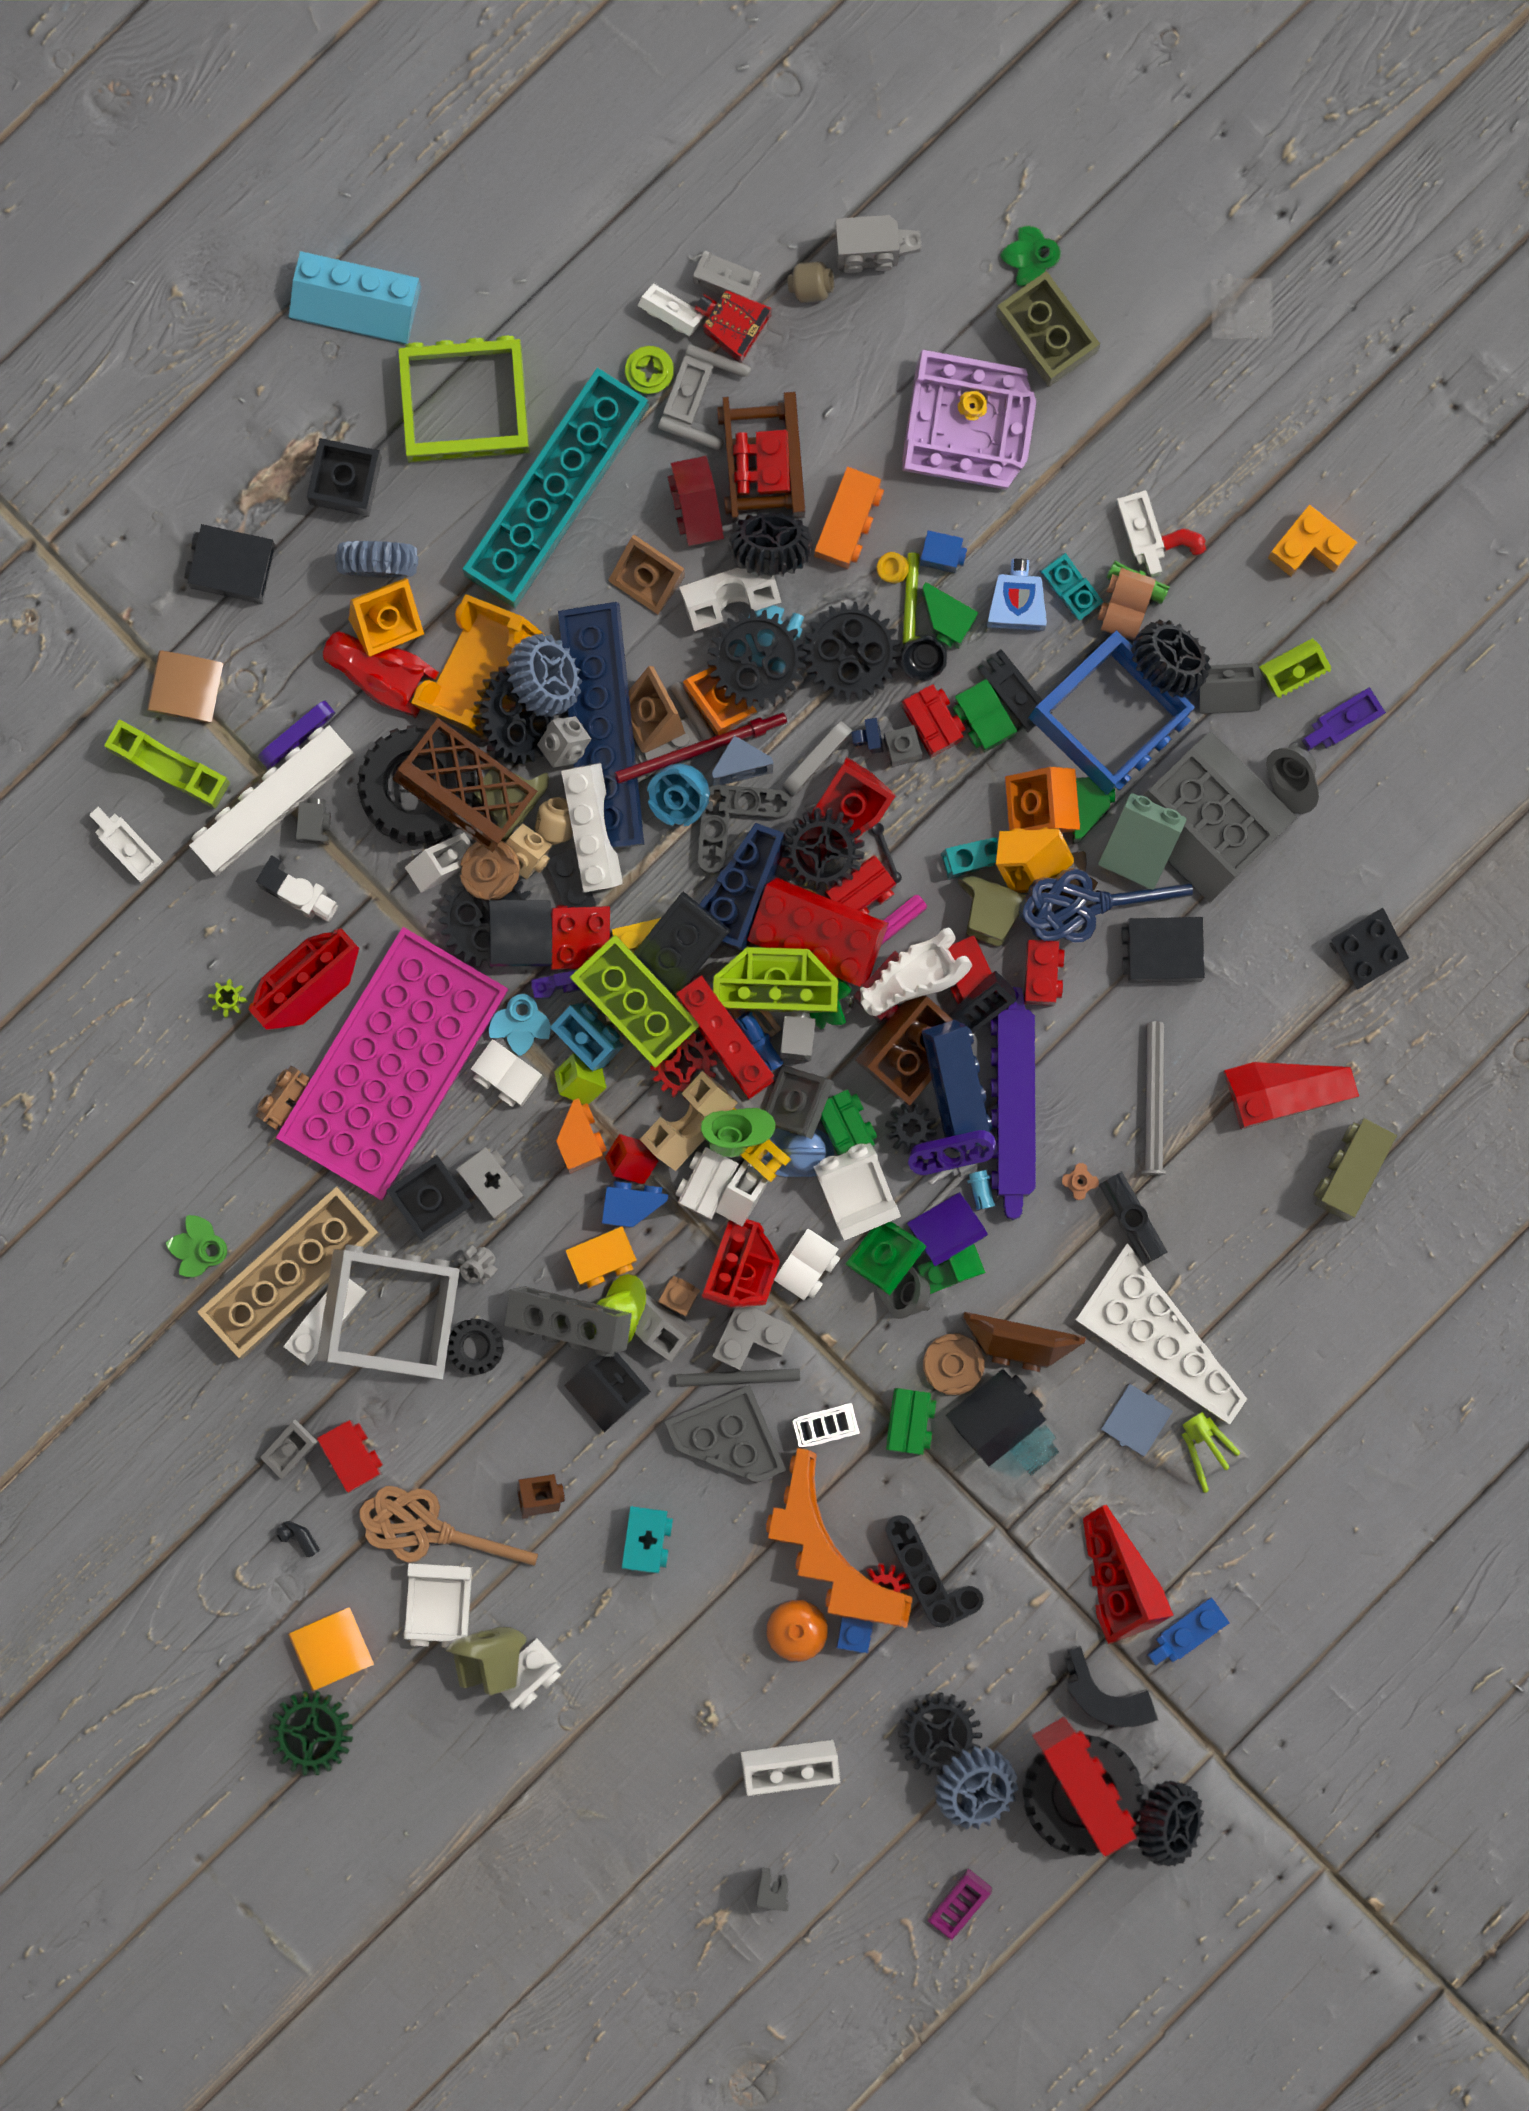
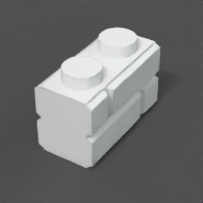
(707, 1182)

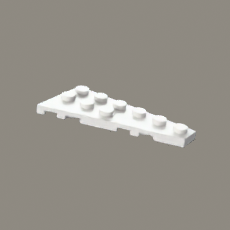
(1147, 1327)

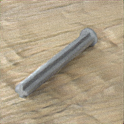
(1154, 1099)

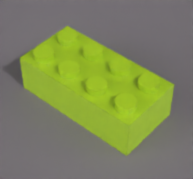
(634, 1001)

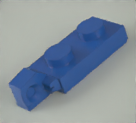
(1189, 1632)

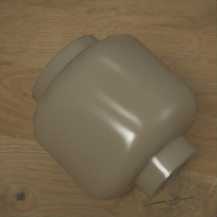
(811, 282)

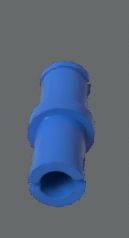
(759, 1040)

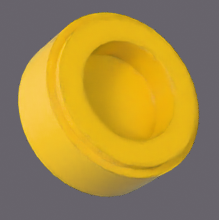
(892, 567)

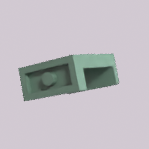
(1142, 841)

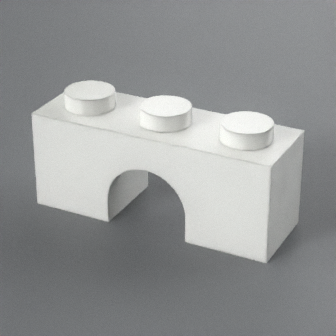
(710, 595)

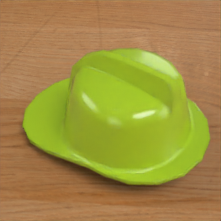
(627, 1295)

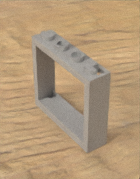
(335, 1307)

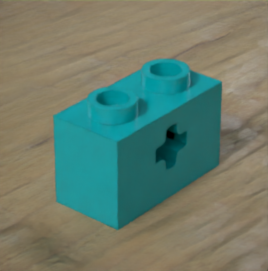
(635, 1555)

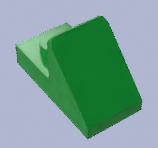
(953, 1270)

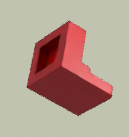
(630, 1159)

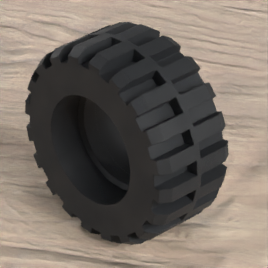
(374, 792)
(1040, 1804)

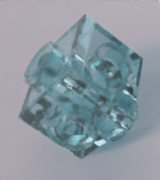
(1035, 1449)

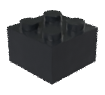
(344, 477)
(429, 1199)

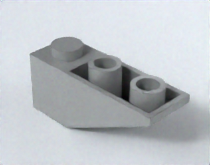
(663, 1330)

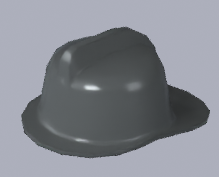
(1294, 778)
(909, 1296)

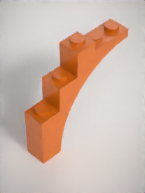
(820, 1560)

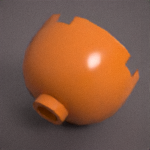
(797, 1630)

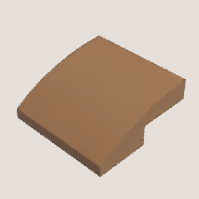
(185, 686)

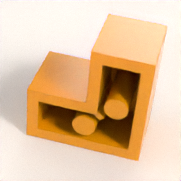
(1314, 536)

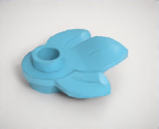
(520, 1028)

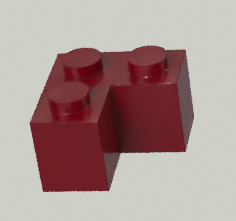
(696, 498)

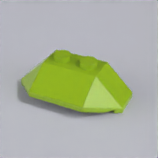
(776, 982)

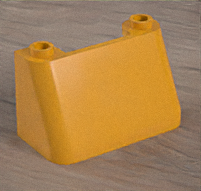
(481, 648)

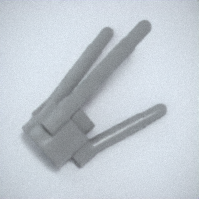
(962, 1172)

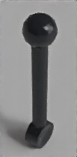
(878, 830)

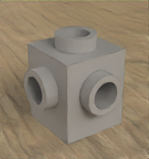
(564, 741)

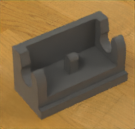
(772, 1896)

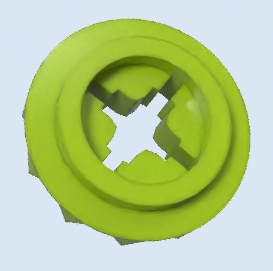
(640, 359)

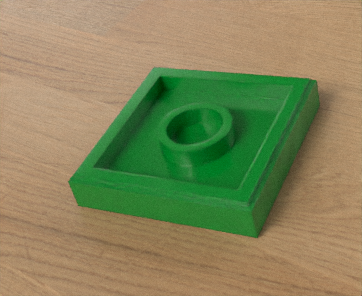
(885, 1256)

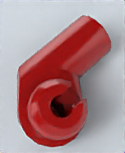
(1187, 538)

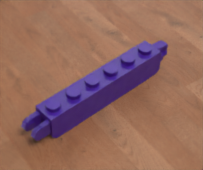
(1015, 1105)

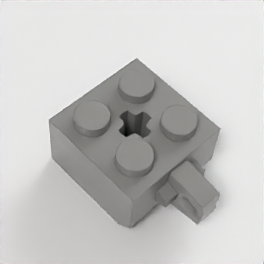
(872, 243)

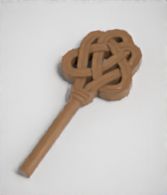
(382, 1525)

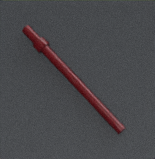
(755, 728)

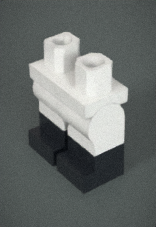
(296, 892)

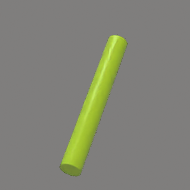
(910, 597)

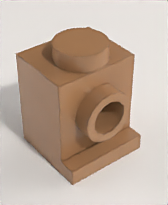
(679, 1296)

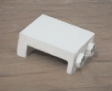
(856, 1191)
(437, 1603)

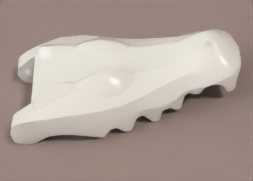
(918, 972)

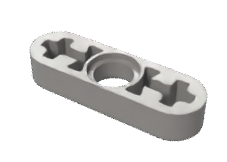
(817, 758)

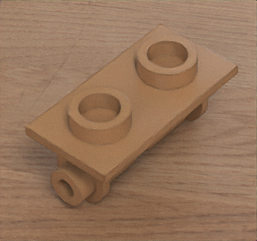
(275, 1104)

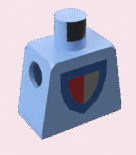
(1018, 600)

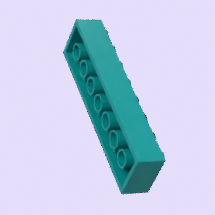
(556, 488)

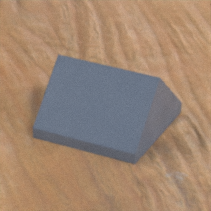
(740, 763)

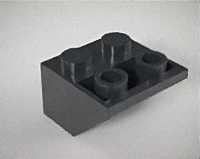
(607, 1389)

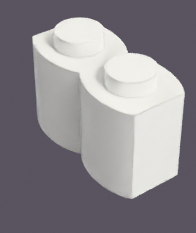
(506, 1073)
(806, 1265)

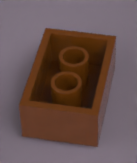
(898, 1050)

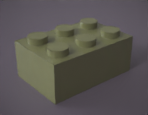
(1047, 328)
(1354, 1169)

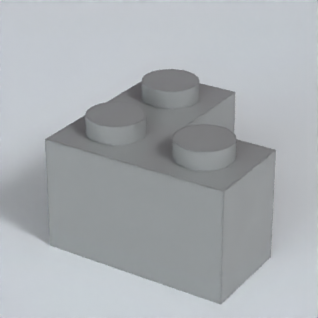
(749, 1327)

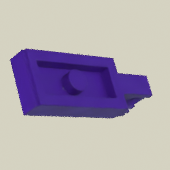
(1345, 720)
(546, 986)

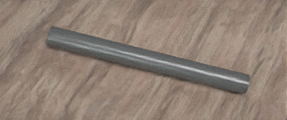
(738, 1377)

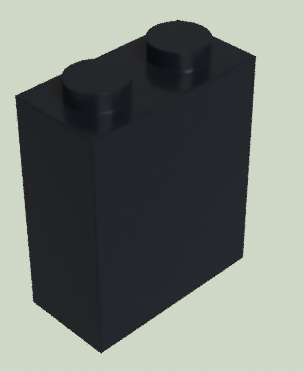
(230, 563)
(1163, 949)
(997, 1416)

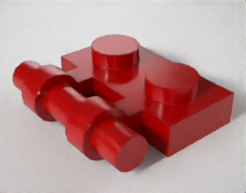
(772, 462)

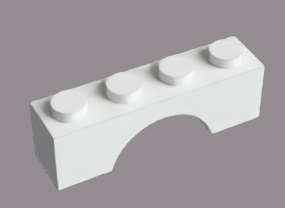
(585, 802)

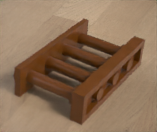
(785, 411)

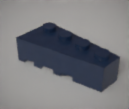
(742, 884)

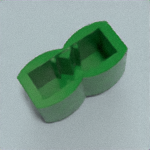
(985, 716)

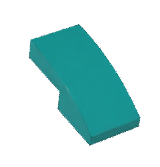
(1071, 586)

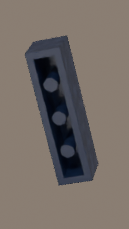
(956, 1079)

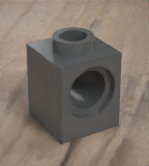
(902, 746)

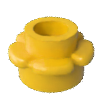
(977, 400)

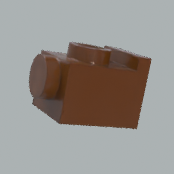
(532, 1487)

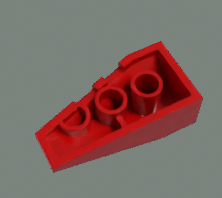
(1279, 1090)

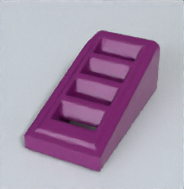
(978, 1885)

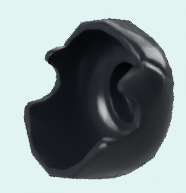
(923, 657)

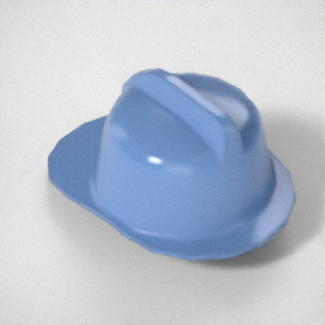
(803, 1152)

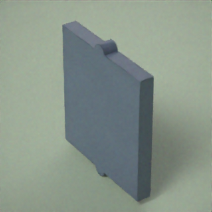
(1136, 1420)

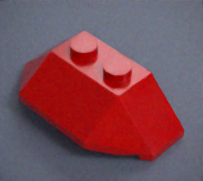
(305, 980)
(742, 1267)

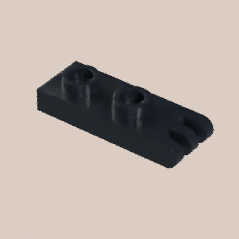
(1012, 688)

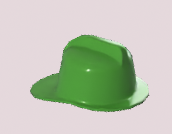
(736, 1130)

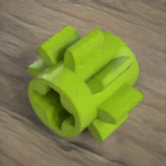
(219, 998)

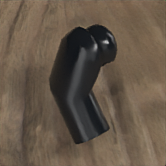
(299, 1533)

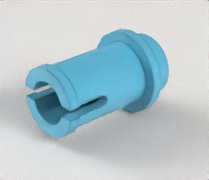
(981, 1189)

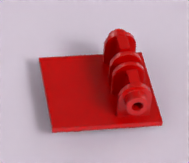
(578, 934)

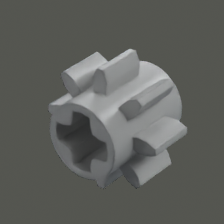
(477, 1265)

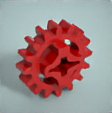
(698, 1065)

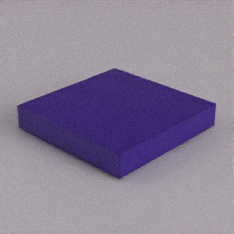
(947, 1228)

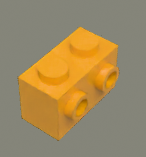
(601, 1257)

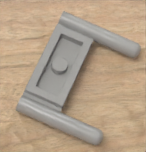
(689, 391)
(694, 727)

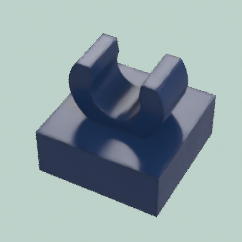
(870, 736)

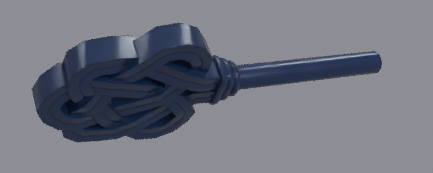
(1085, 915)

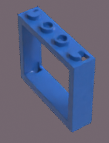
(1041, 716)

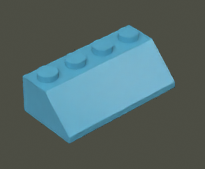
(354, 298)

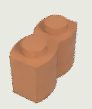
(1127, 604)

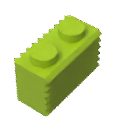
(1295, 668)

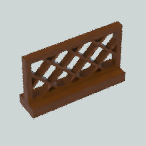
(449, 805)

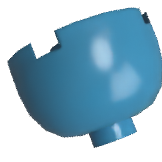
(678, 794)

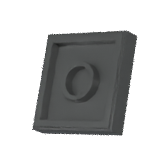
(798, 1101)

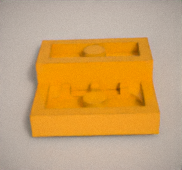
(330, 1649)

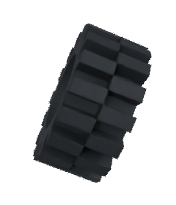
(456, 1346)

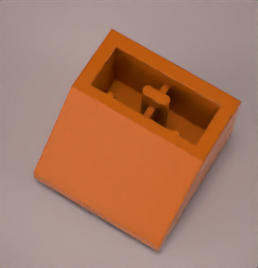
(577, 1141)

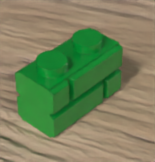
(844, 1122)
(909, 1421)

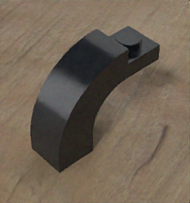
(1118, 1711)

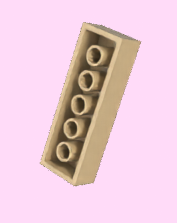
(286, 1274)

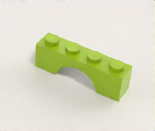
(167, 764)

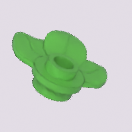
(193, 1246)

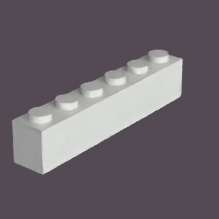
(272, 800)

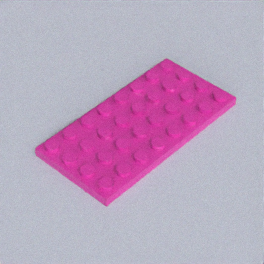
(392, 1063)

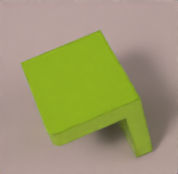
(579, 1081)

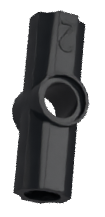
(1123, 1199)

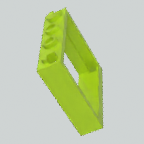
(467, 447)

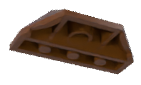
(1020, 1342)

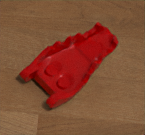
(384, 677)

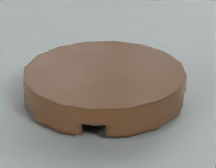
(488, 873)
(953, 1364)

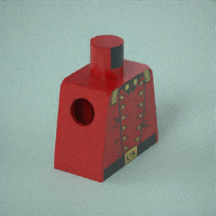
(733, 322)

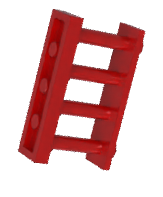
(726, 1038)

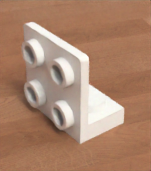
(535, 1668)

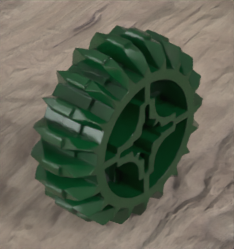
(283, 1729)

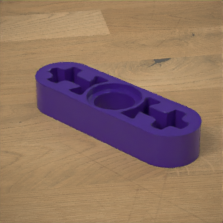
(296, 734)
(960, 1142)

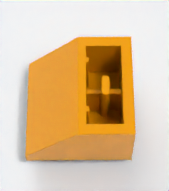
(1031, 855)

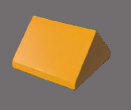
(385, 617)

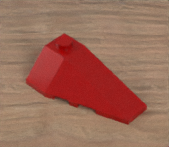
(857, 795)
(1126, 1587)

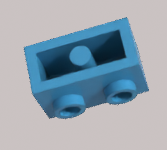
(587, 1035)

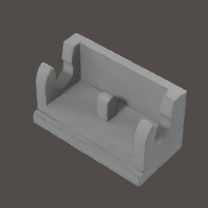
(724, 276)

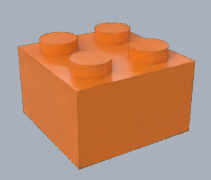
(1043, 799)

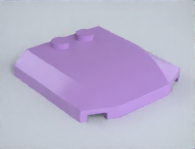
(954, 448)

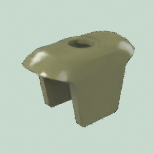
(515, 795)
(991, 910)
(488, 1658)

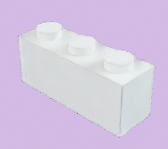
(790, 1767)

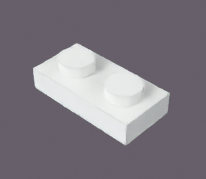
(671, 310)

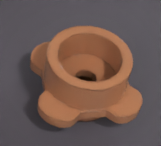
(1080, 1172)

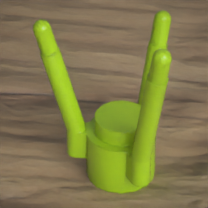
(1200, 1429)

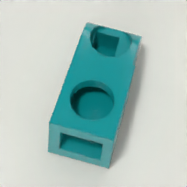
(970, 857)

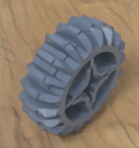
(376, 559)
(543, 675)
(980, 1797)

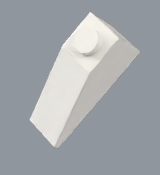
(306, 1338)

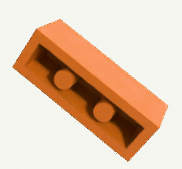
(849, 518)

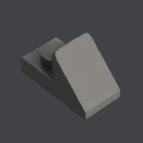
(289, 1449)

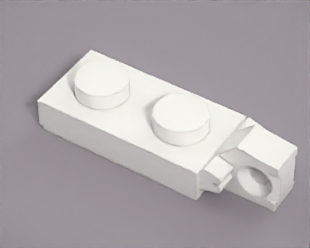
(1142, 531)
(126, 845)

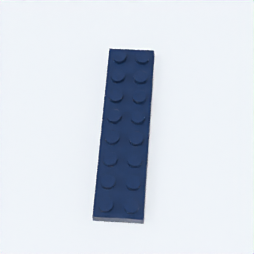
(605, 712)

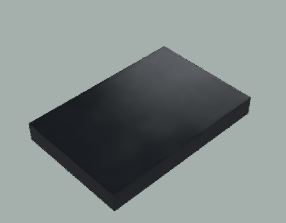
(681, 943)

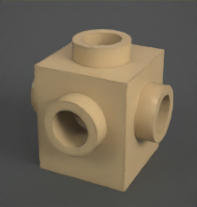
(530, 849)

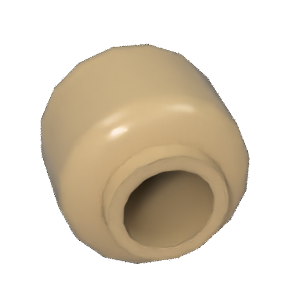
(554, 821)

